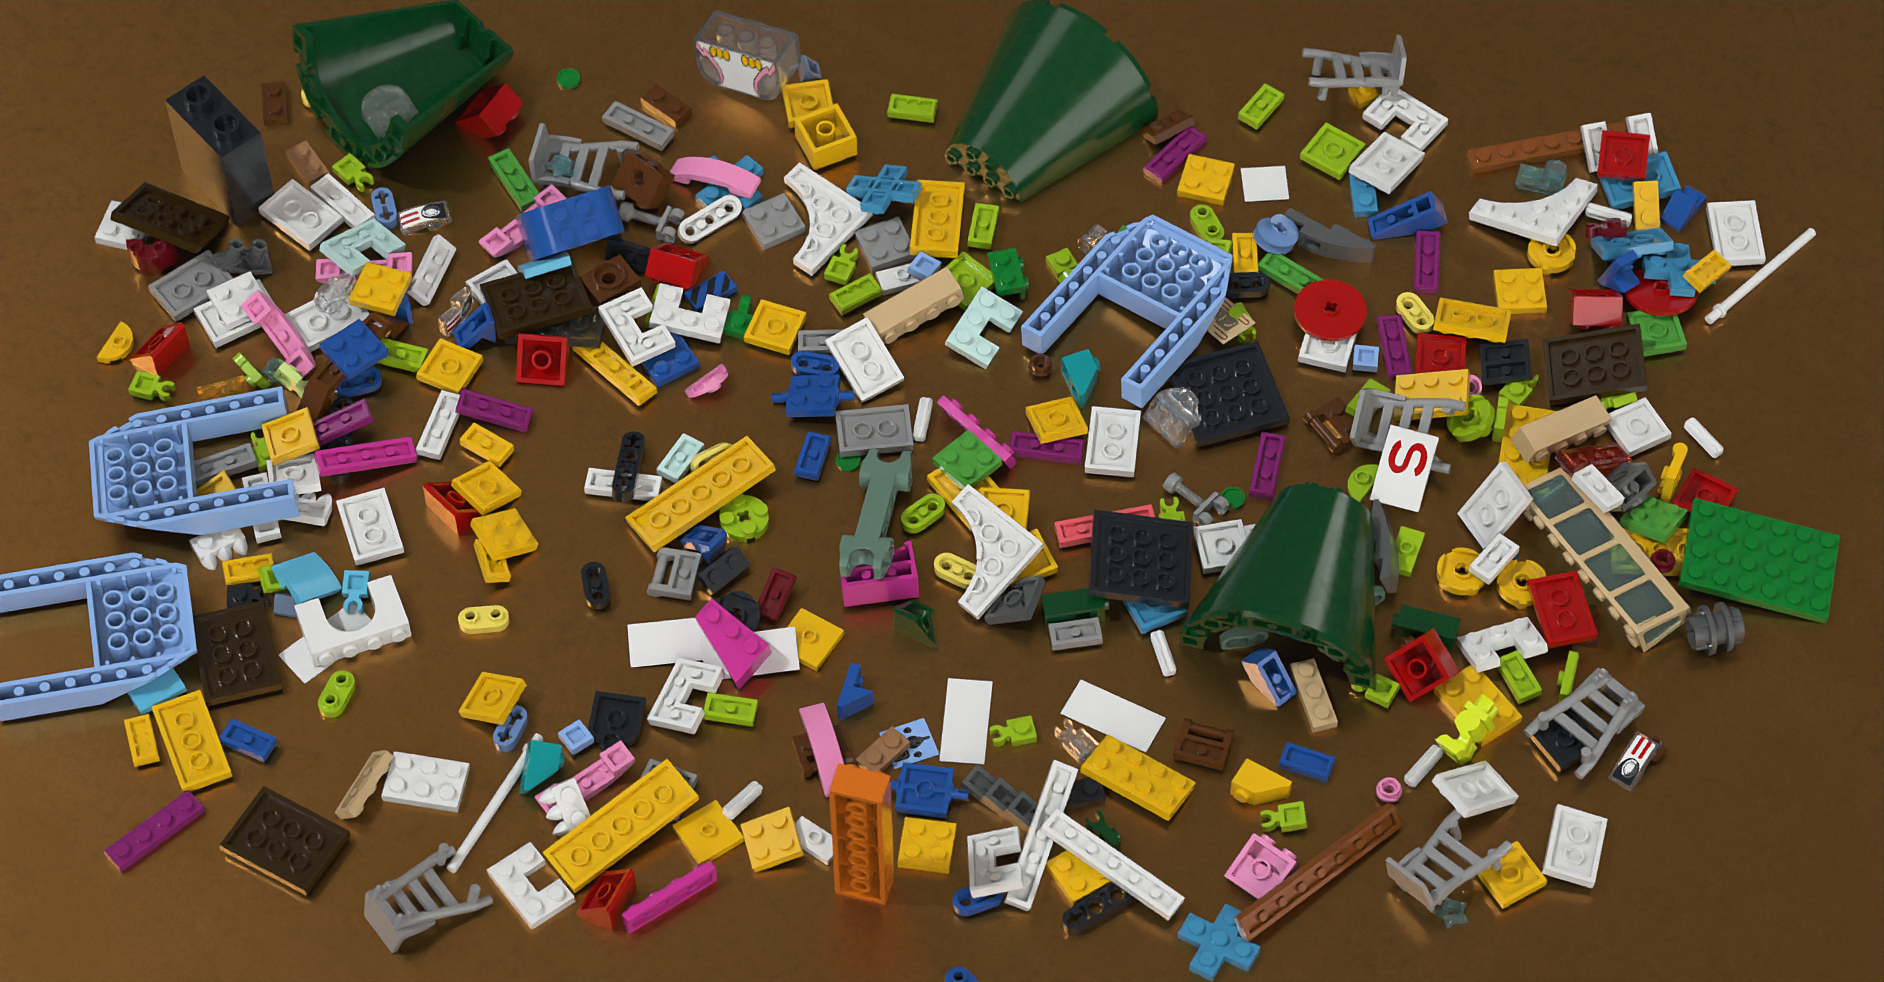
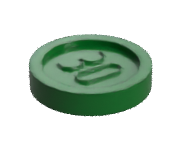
(568, 78)
(848, 463)
(1235, 497)

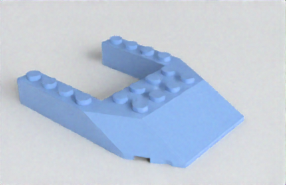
(1153, 273)
(148, 474)
(136, 624)

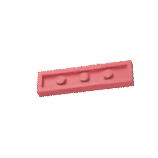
(1079, 530)

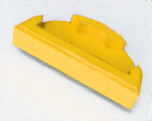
(118, 345)

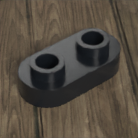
(1245, 285)
(595, 587)

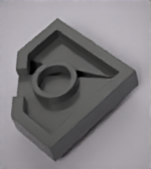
(1018, 603)

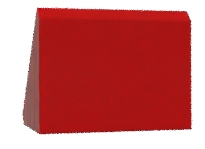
(162, 349)
(542, 359)
(449, 505)
(608, 898)

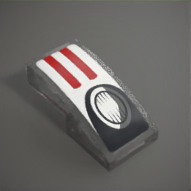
(426, 215)
(460, 307)
(1634, 761)

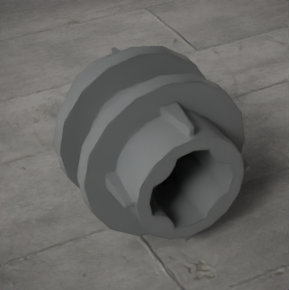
(1720, 627)

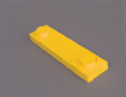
(618, 372)

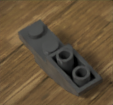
(1333, 243)

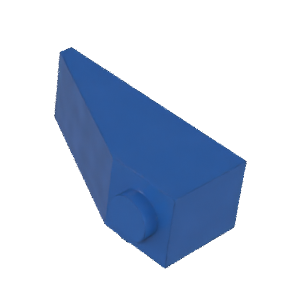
(1420, 213)

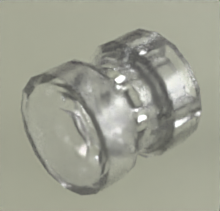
(1089, 241)

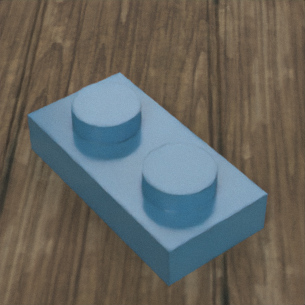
(1362, 197)

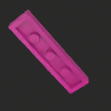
(971, 423)
(365, 456)
(667, 898)

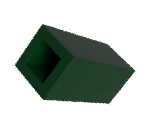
(1072, 606)
(1419, 621)

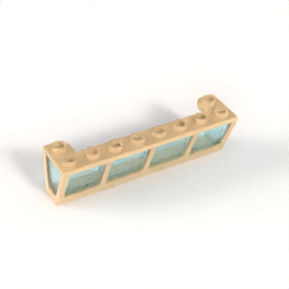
(1606, 559)

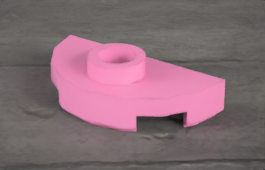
(708, 383)

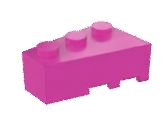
(898, 583)
(733, 642)

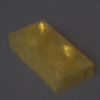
(223, 388)

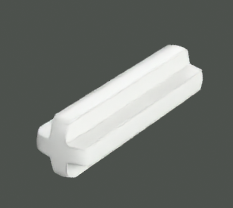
(1603, 213)
(922, 419)
(1703, 437)
(1163, 653)
(1423, 765)
(742, 800)

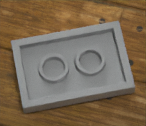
(188, 285)
(876, 428)

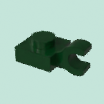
(1103, 831)

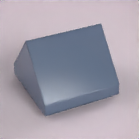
(809, 70)
(284, 604)

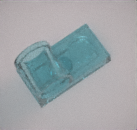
(1540, 180)

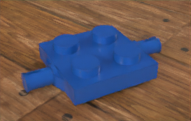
(813, 396)
(926, 790)

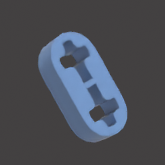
(389, 207)
(515, 731)

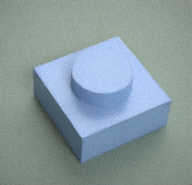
(923, 266)
(1365, 358)
(576, 737)

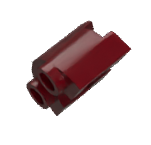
(153, 258)

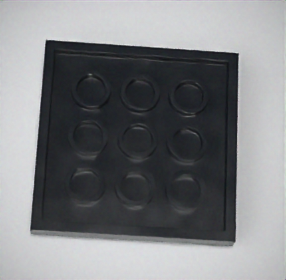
(1233, 393)
(1140, 559)

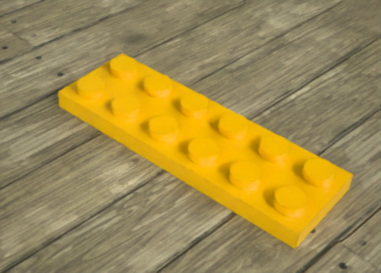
(700, 493)
(621, 825)

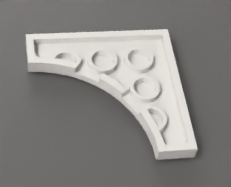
(831, 215)
(1541, 219)
(1001, 546)

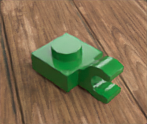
(739, 320)

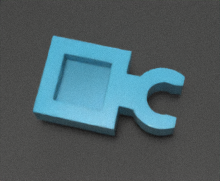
(355, 588)

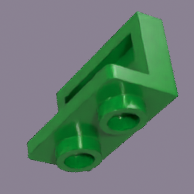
(1007, 272)

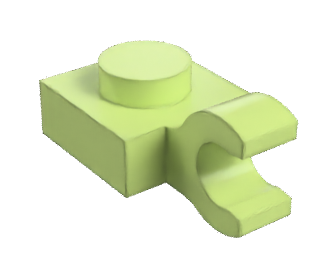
(290, 378)

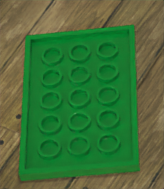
(1759, 560)

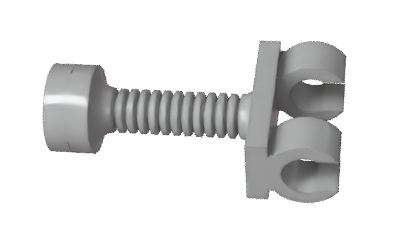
(663, 232)
(1200, 516)

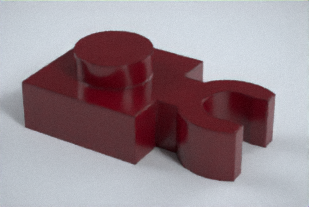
(1611, 228)

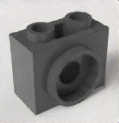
(1633, 482)

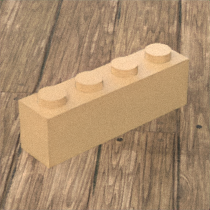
(915, 305)
(1561, 429)

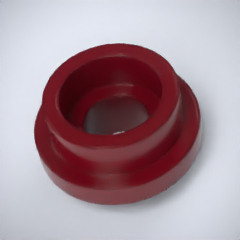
(1666, 556)

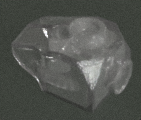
(333, 294)

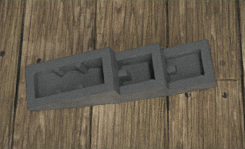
(1385, 548)
(1001, 797)

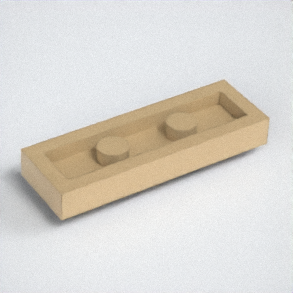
(1313, 695)
(364, 785)

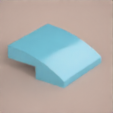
(544, 264)
(307, 578)
(157, 691)

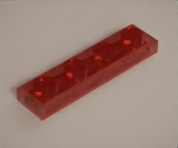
(1600, 456)

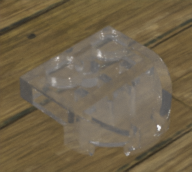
(385, 103)
(1173, 414)

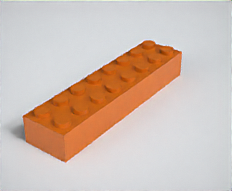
(862, 833)

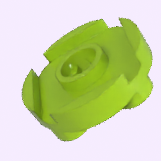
(1477, 427)
(744, 505)

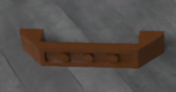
(329, 377)

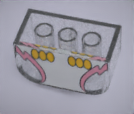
(746, 55)

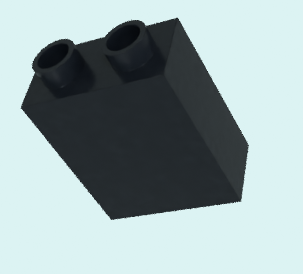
(220, 150)

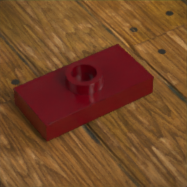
(776, 594)

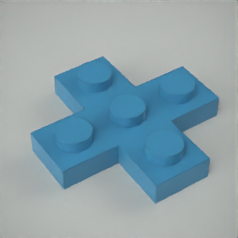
(886, 187)
(714, 192)
(1671, 268)
(1217, 943)

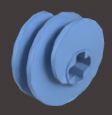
(1276, 234)

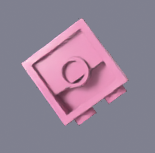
(1261, 866)

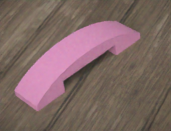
(716, 172)
(509, 238)
(326, 268)
(281, 331)
(823, 742)
(601, 774)

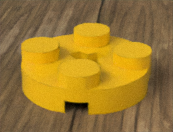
(1552, 263)
(1452, 581)
(1507, 583)

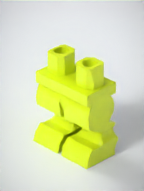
(1473, 726)

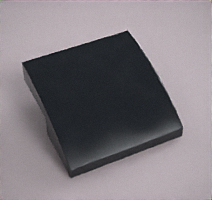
(1505, 362)

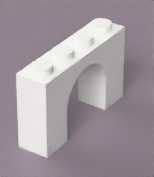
(330, 644)

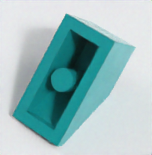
(1080, 375)
(540, 763)

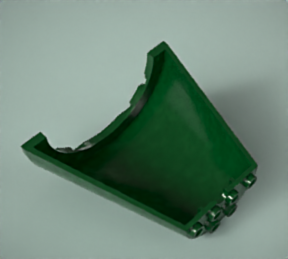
(427, 50)
(1049, 100)
(1302, 577)

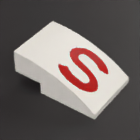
(1404, 468)

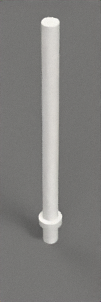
(1720, 310)
(490, 810)

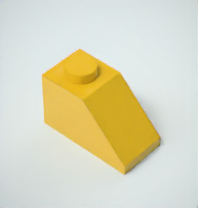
(1259, 785)

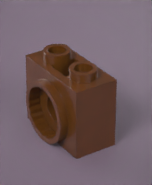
(630, 179)
(609, 281)

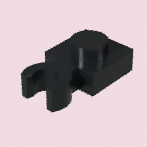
(245, 594)

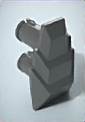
(242, 260)

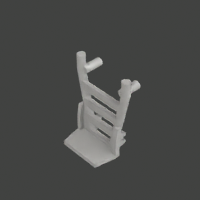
(1378, 62)
(548, 145)
(1388, 401)
(1622, 716)
(1412, 864)
(396, 928)

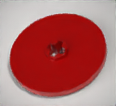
(1654, 298)
(1328, 325)

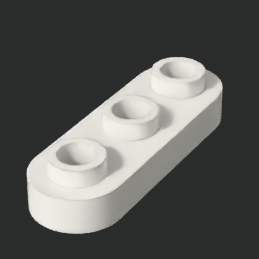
(714, 211)

